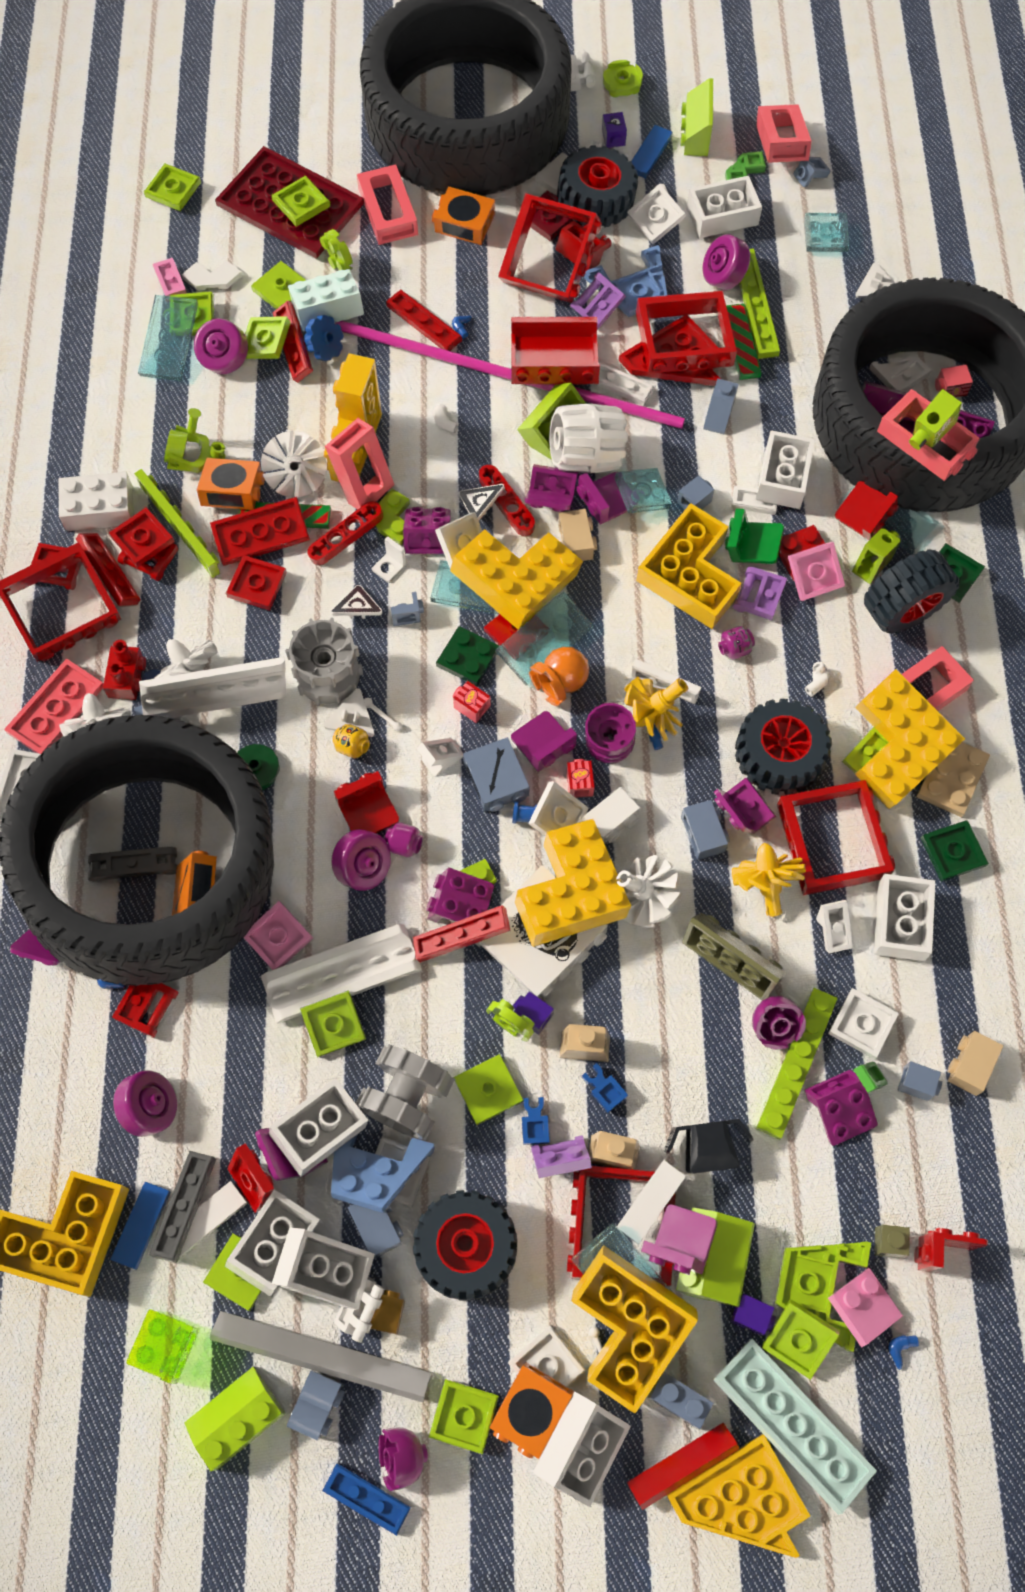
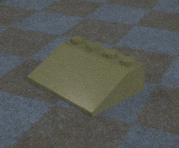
(732, 956)

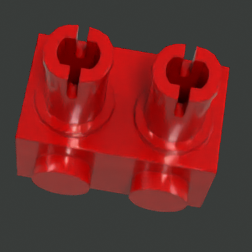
(571, 241)
(123, 671)

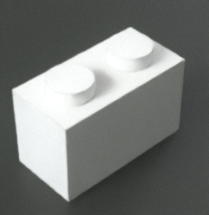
(614, 814)

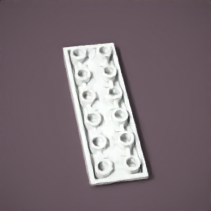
(214, 689)
(350, 967)

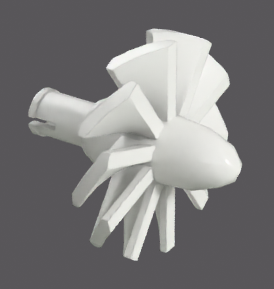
(294, 464)
(185, 660)
(92, 713)
(645, 892)

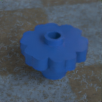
(323, 338)

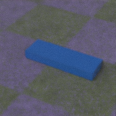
(651, 150)
(140, 1225)
(366, 1499)

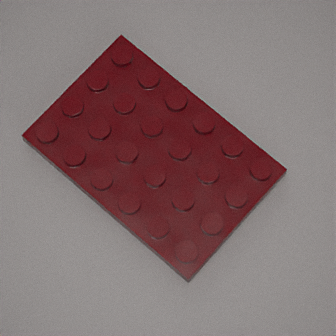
(269, 172)

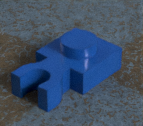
(606, 1091)
(535, 1127)

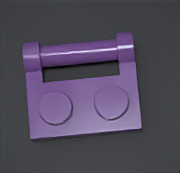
(603, 304)
(767, 595)
(561, 1157)

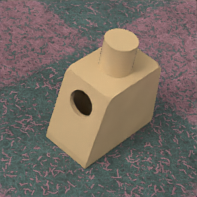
(585, 1043)
(613, 1150)

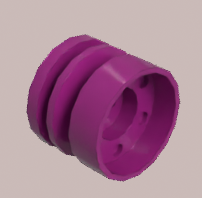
(613, 720)

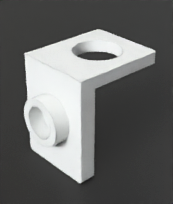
(394, 555)

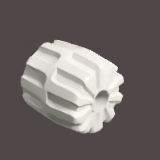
(588, 438)

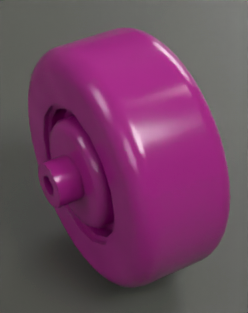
(726, 262)
(220, 346)
(361, 860)
(145, 1103)

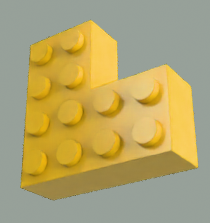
(356, 398)
(681, 567)
(514, 584)
(915, 736)
(583, 892)
(75, 1243)
(646, 1325)

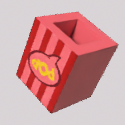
(954, 380)
(471, 701)
(580, 778)

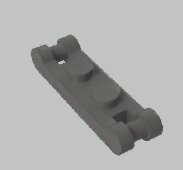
(132, 863)

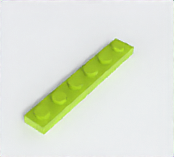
(758, 311)
(173, 516)
(796, 1065)

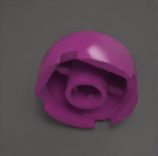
(778, 1022)
(402, 1457)

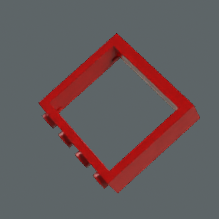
(519, 235)
(679, 306)
(42, 570)
(797, 846)
(578, 1208)

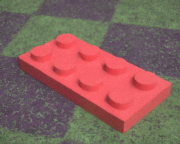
(51, 705)

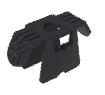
(709, 1145)

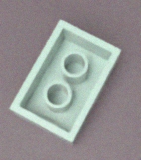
(326, 295)

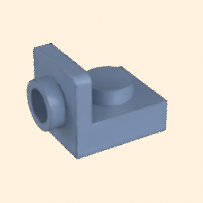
(811, 169)
(407, 613)

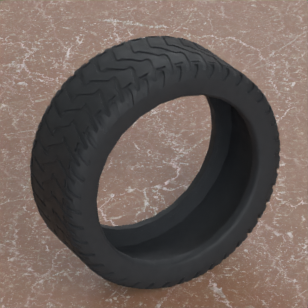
(466, 153)
(937, 319)
(104, 758)

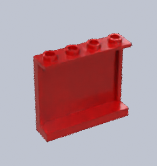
(554, 350)

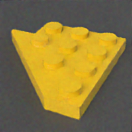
(744, 1499)

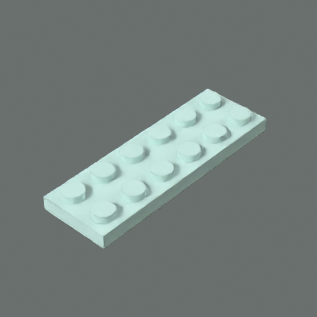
(795, 1426)

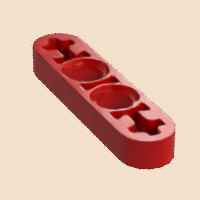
(509, 498)
(348, 536)

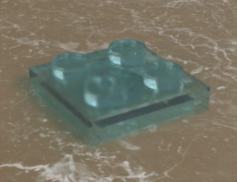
(826, 232)
(642, 490)

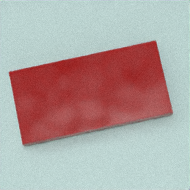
(260, 531)

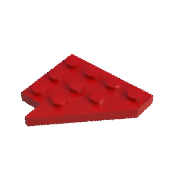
(677, 336)

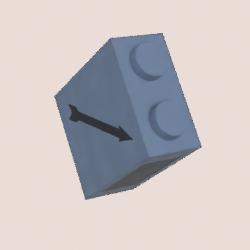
(496, 775)

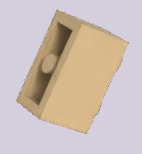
(576, 533)
(974, 1062)

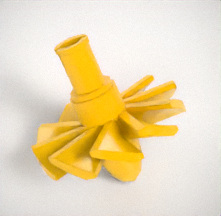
(653, 705)
(768, 875)

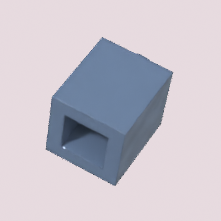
(697, 492)
(920, 1081)

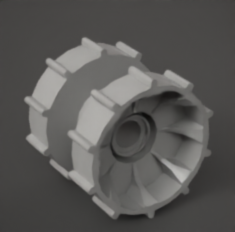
(320, 642)
(410, 1081)

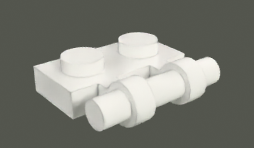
(587, 77)
(358, 1321)

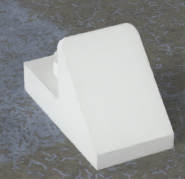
(439, 754)
(836, 926)

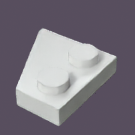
(901, 373)

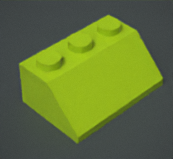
(698, 120)
(537, 425)
(726, 1262)
(233, 1419)

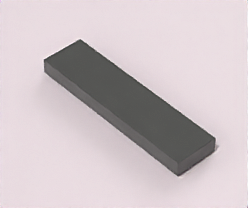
(182, 1207)

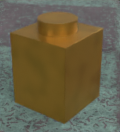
(389, 1314)

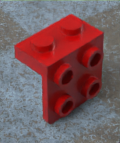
(866, 510)
(366, 804)
(931, 1247)

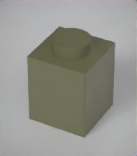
(892, 1241)

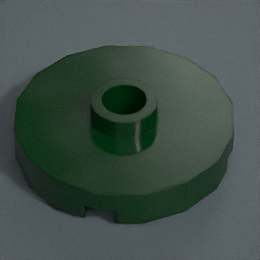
(267, 760)

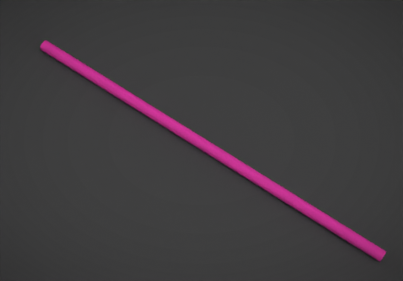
(503, 372)

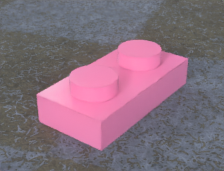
(169, 277)

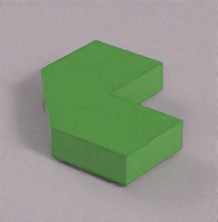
(746, 164)

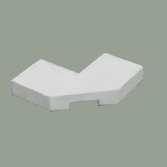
(221, 277)

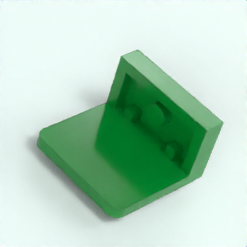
(753, 540)

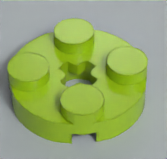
(622, 87)
(338, 252)
(510, 1020)

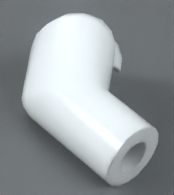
(441, 419)
(820, 679)

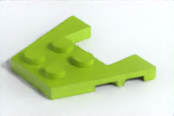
(810, 1279)

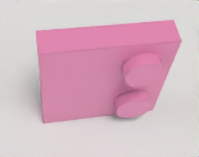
(816, 571)
(277, 936)
(865, 1307)

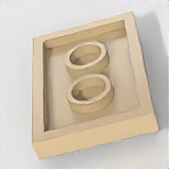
(954, 779)

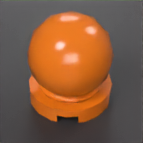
(562, 673)

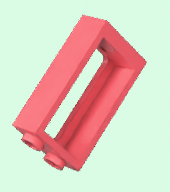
(778, 148)
(393, 229)
(957, 438)
(340, 453)
(950, 669)

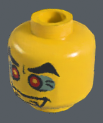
(351, 741)

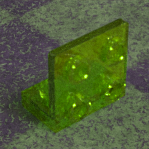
(162, 1346)

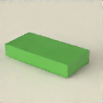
(870, 1076)

